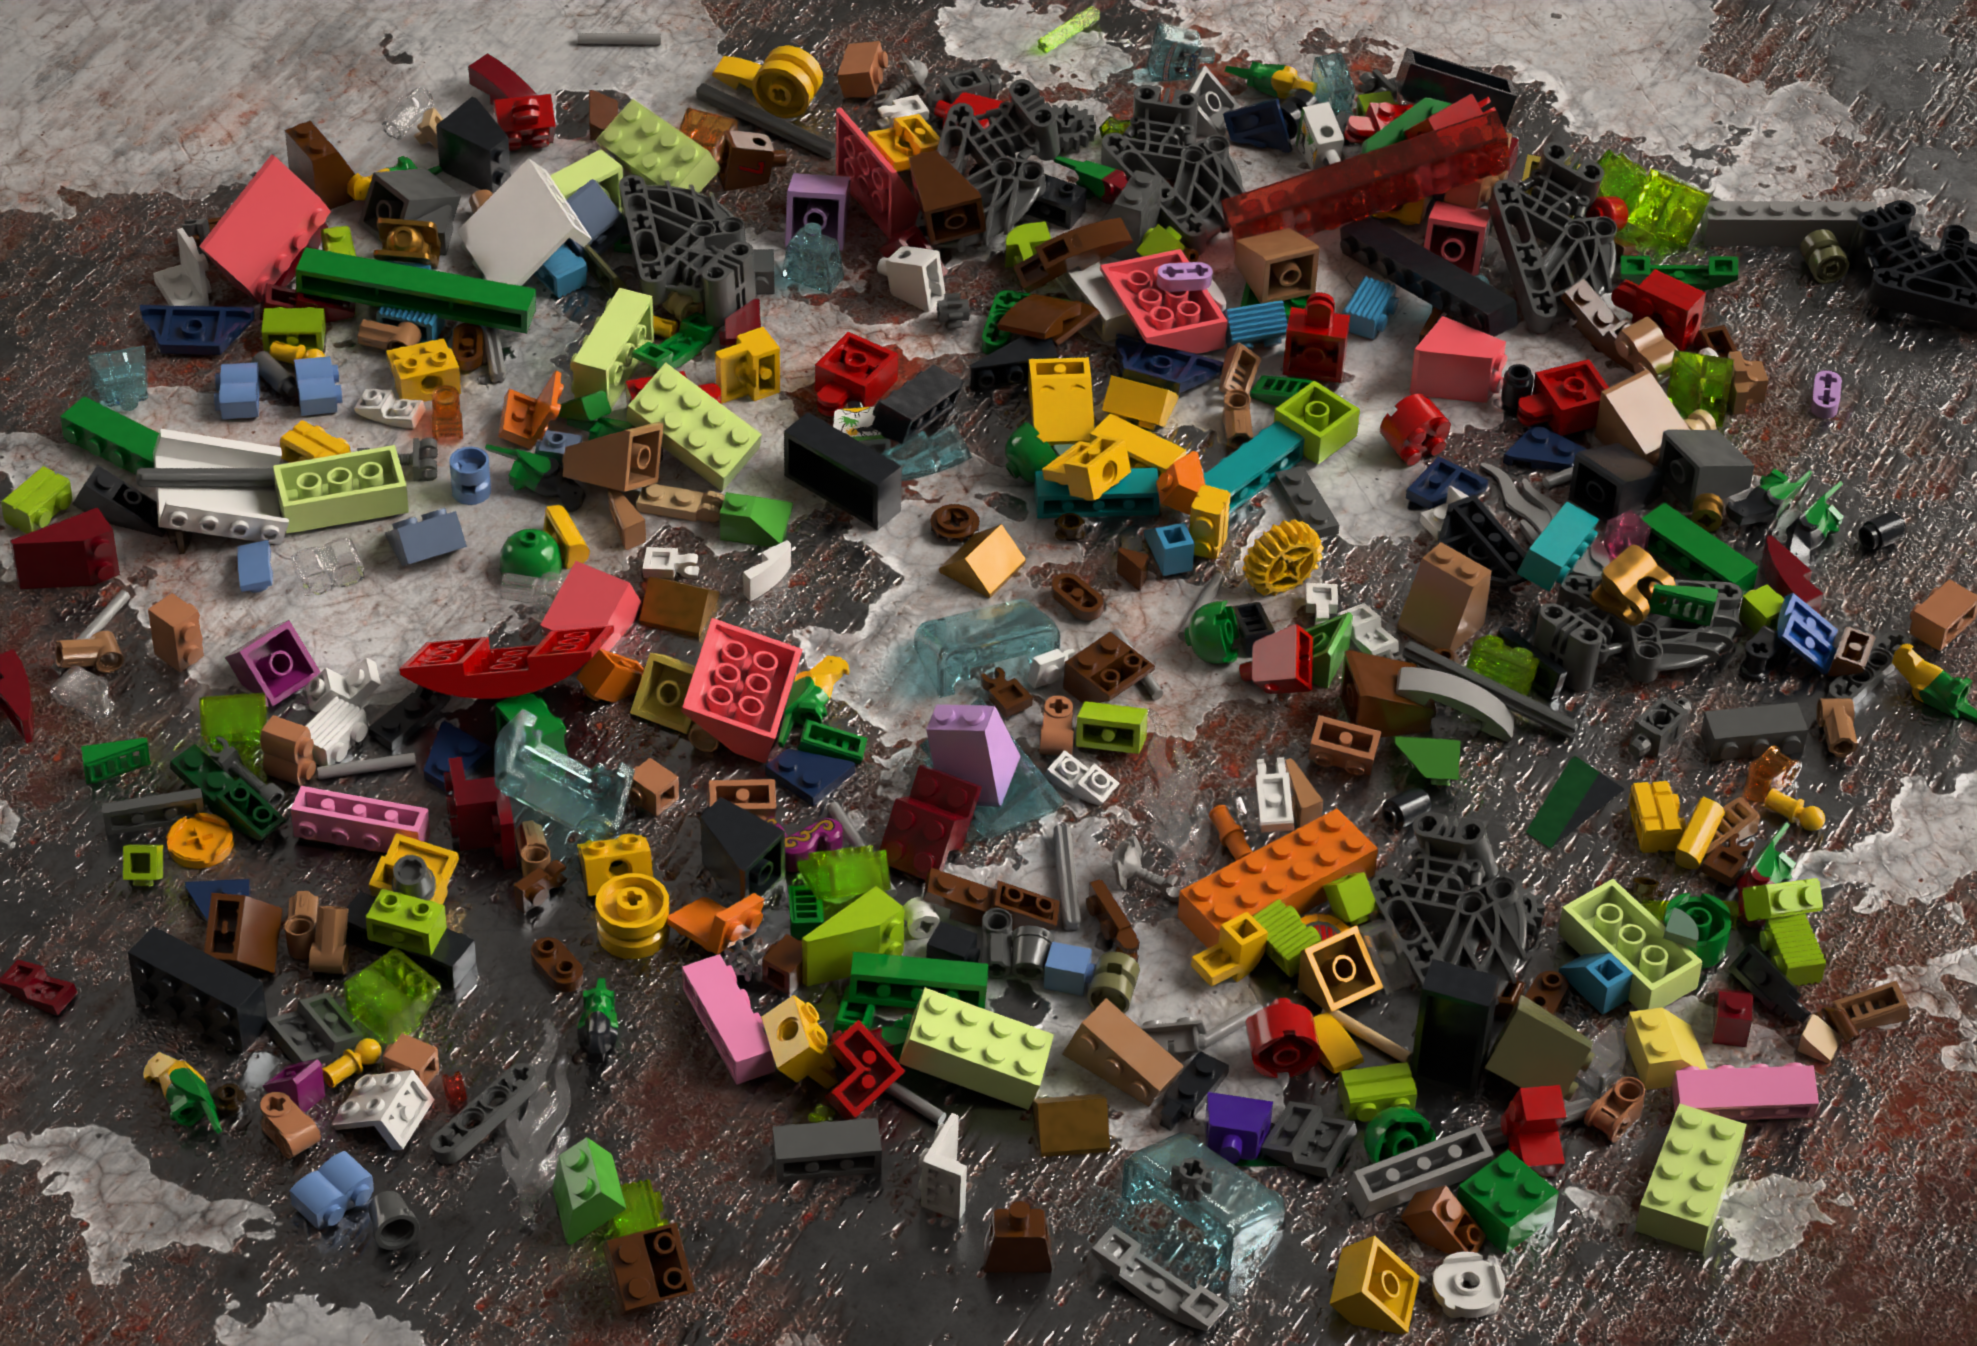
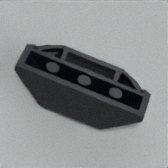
(1480, 536)

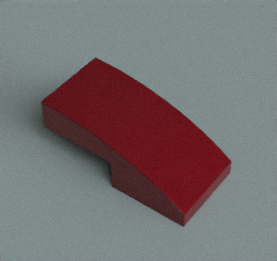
(33, 986)

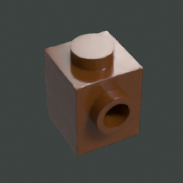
(783, 965)

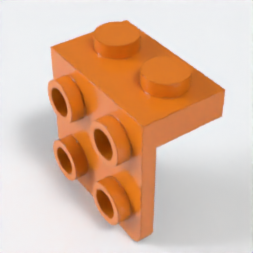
(527, 418)
(715, 925)

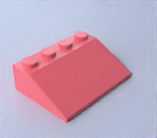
(873, 179)
(265, 228)
(1166, 318)
(741, 688)

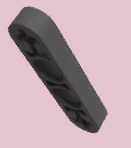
(1871, 672)
(455, 1141)

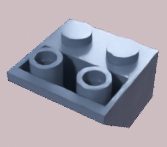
(598, 217)
(433, 536)

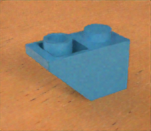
(1171, 548)
(1599, 979)

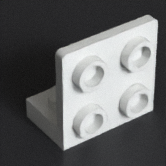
(186, 282)
(389, 1102)
(942, 1176)

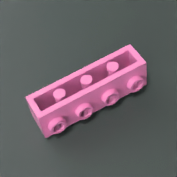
(355, 819)
(728, 1018)
(1748, 1092)

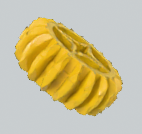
(1282, 557)

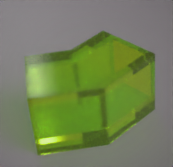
(1113, 125)

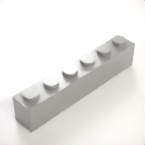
(1778, 221)

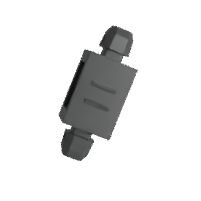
(967, 81)
(1659, 726)

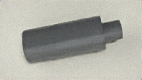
(275, 374)

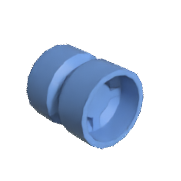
(470, 475)

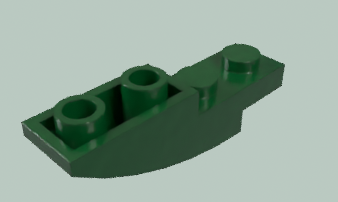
(226, 797)

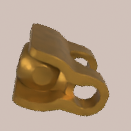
(408, 241)
(1627, 583)

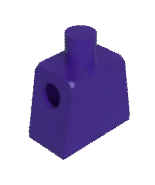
(1236, 1125)

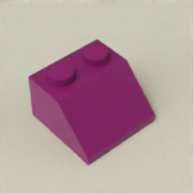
(274, 663)

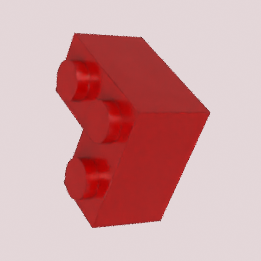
(869, 1070)
(1533, 1128)

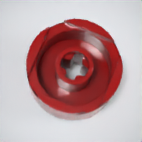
(1415, 429)
(1283, 1039)

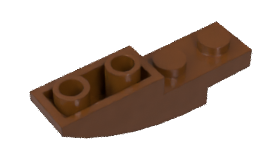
(1072, 249)
(1596, 320)
(971, 901)

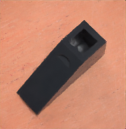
(1010, 363)
(119, 503)

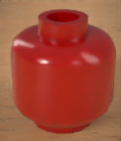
(1610, 207)

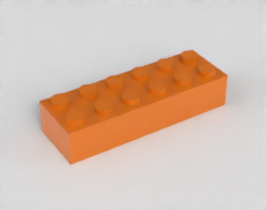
(1285, 870)

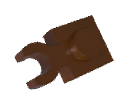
(1006, 695)
(1728, 863)
(535, 887)

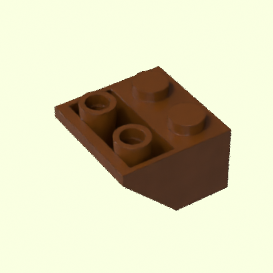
(1104, 670)
(243, 932)
(648, 1269)

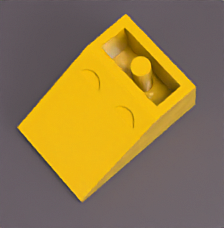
(1061, 399)

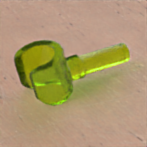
(821, 1113)

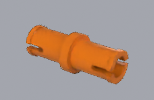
(1230, 833)

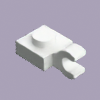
(910, 103)
(666, 562)
(1321, 600)
(1048, 667)

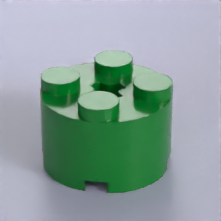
(1712, 922)

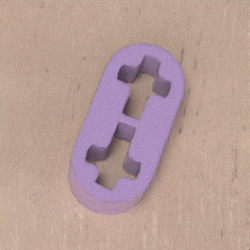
(1184, 276)
(1822, 394)

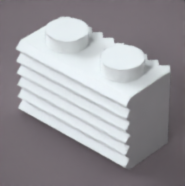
(336, 730)

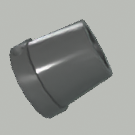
(413, 878)
(1030, 951)
(392, 1221)

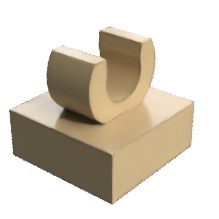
(428, 127)

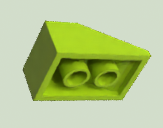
(866, 925)

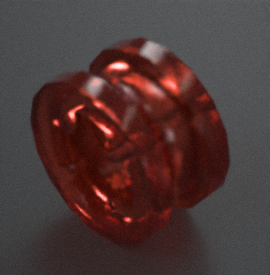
(454, 1087)

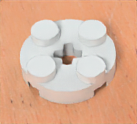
(1468, 1302)

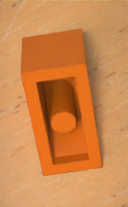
(1181, 483)
(610, 676)

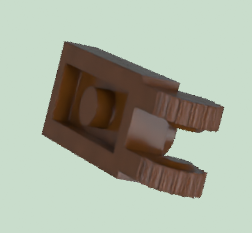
(1112, 919)

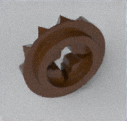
(962, 515)

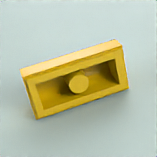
(563, 530)
(1699, 833)

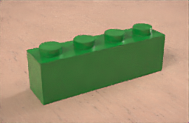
(109, 435)
(1696, 550)
(901, 979)

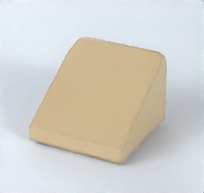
(1819, 1040)

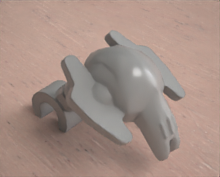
(914, 74)
(1128, 866)

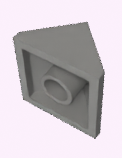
(1212, 103)

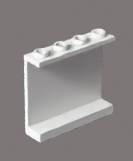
(520, 226)
(223, 510)

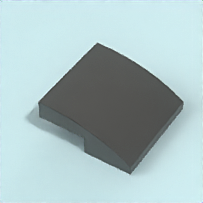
(314, 1030)
(1308, 1139)

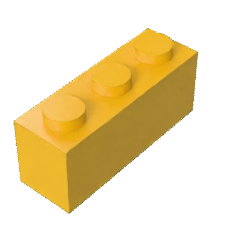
(1143, 447)

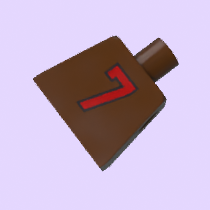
(747, 160)

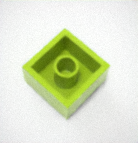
(1321, 419)

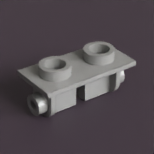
(1184, 1034)

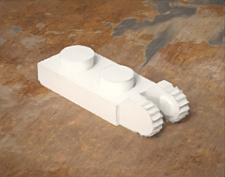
(1274, 798)

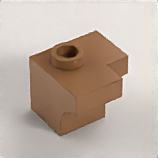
(1747, 383)

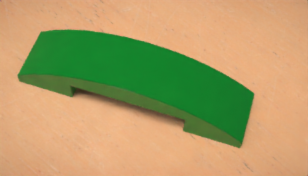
(1718, 272)
(681, 347)

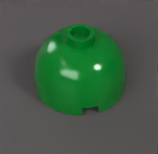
(1027, 453)
(530, 554)
(1212, 633)
(1396, 1132)

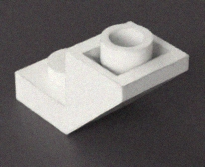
(353, 688)

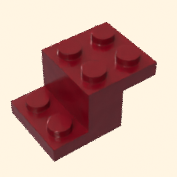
(480, 814)
(929, 821)

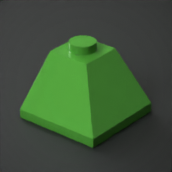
(754, 519)
(1431, 757)

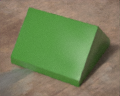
(1329, 644)

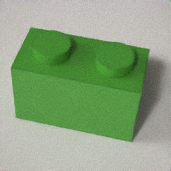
(586, 1189)

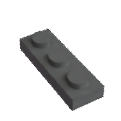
(1306, 501)
(151, 811)

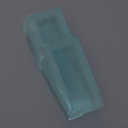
(931, 454)

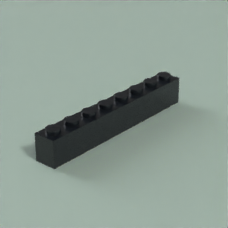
(1428, 276)

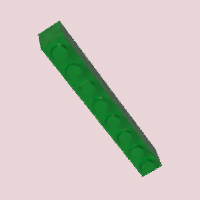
(416, 289)

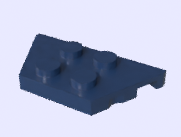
(195, 328)
(1163, 365)

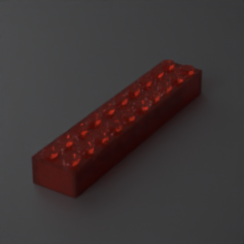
(1372, 181)

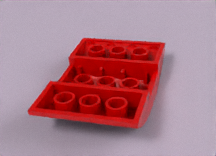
(475, 671)

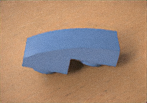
(255, 566)

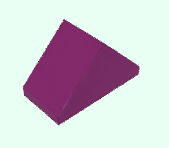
(301, 1082)

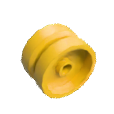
(787, 81)
(632, 916)

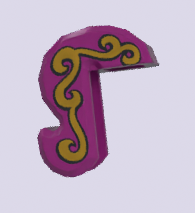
(820, 836)

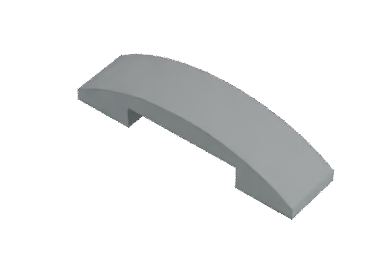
(1457, 693)
(1154, 1285)

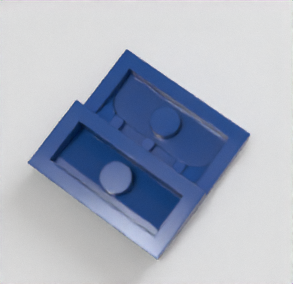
(1807, 633)

